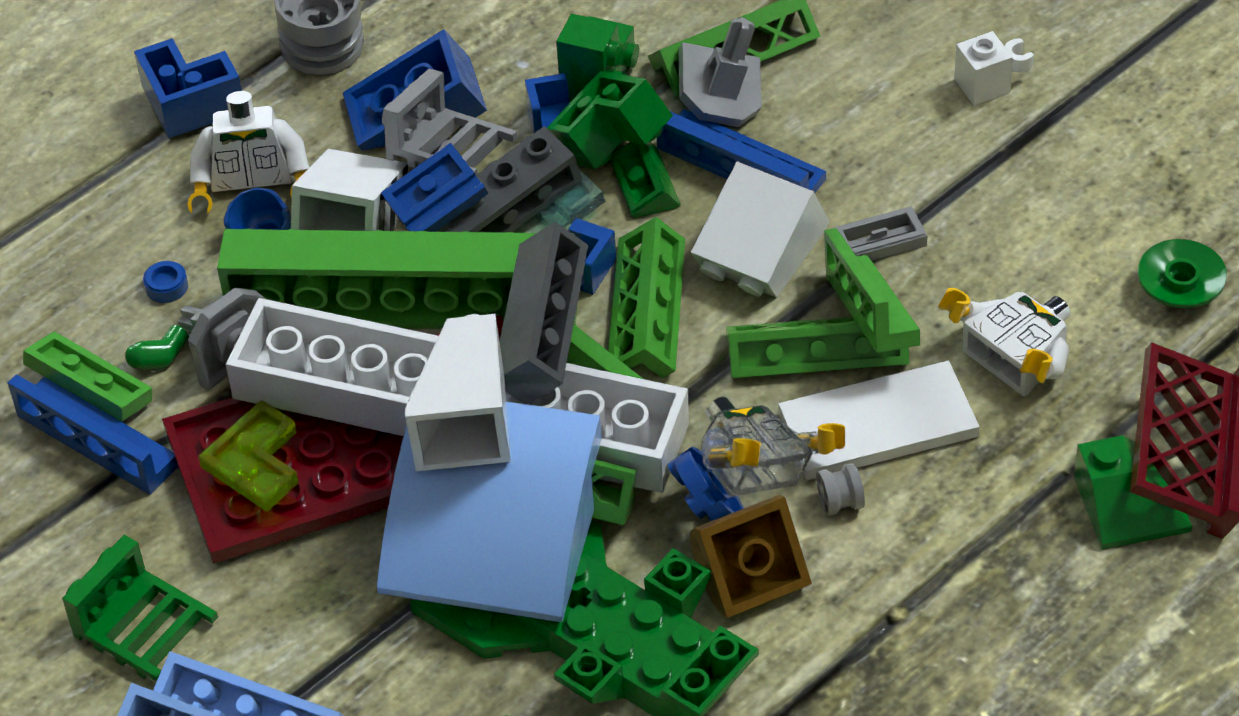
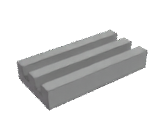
(882, 241)

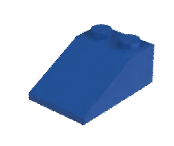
(371, 95)

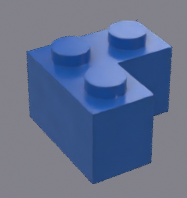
(185, 93)

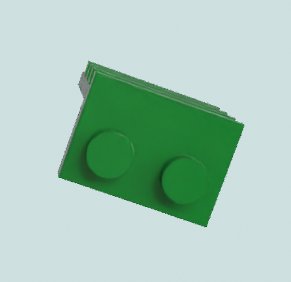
(115, 594)

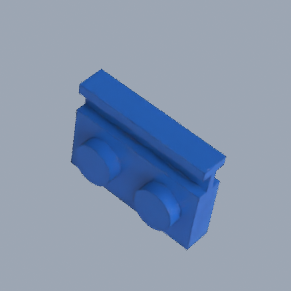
(435, 191)

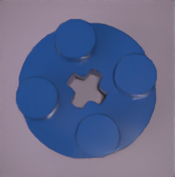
(706, 491)

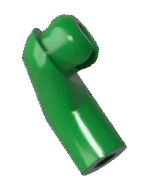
(157, 353)

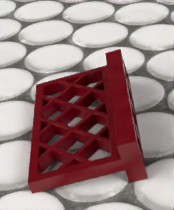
(1223, 485)

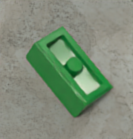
(644, 179)

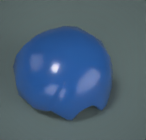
(257, 210)

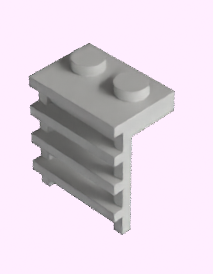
(420, 123)

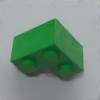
(594, 46)
(608, 112)

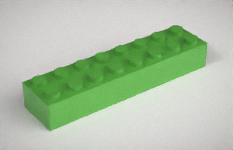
(375, 274)

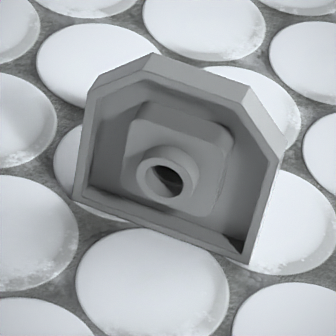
(723, 81)
(216, 332)

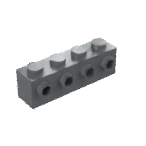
(520, 185)
(541, 312)

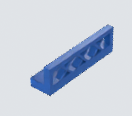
(720, 148)
(92, 433)

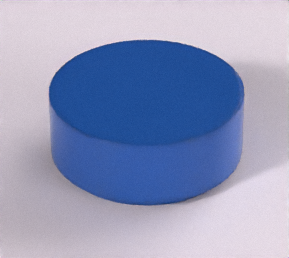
(165, 281)

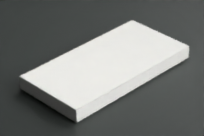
(886, 417)

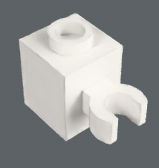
(987, 65)

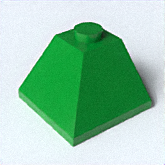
(1115, 513)

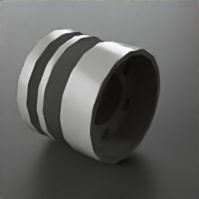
(319, 34)

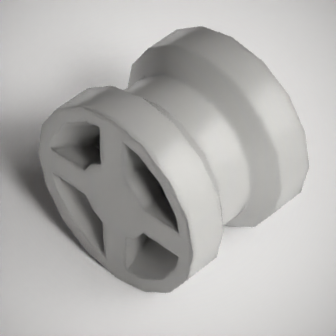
(840, 489)

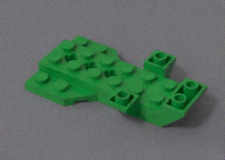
(617, 635)

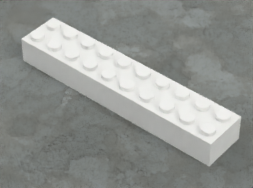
(368, 370)

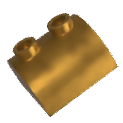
(750, 556)

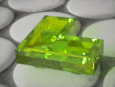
(245, 458)

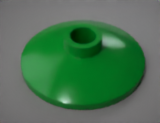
(1182, 273)

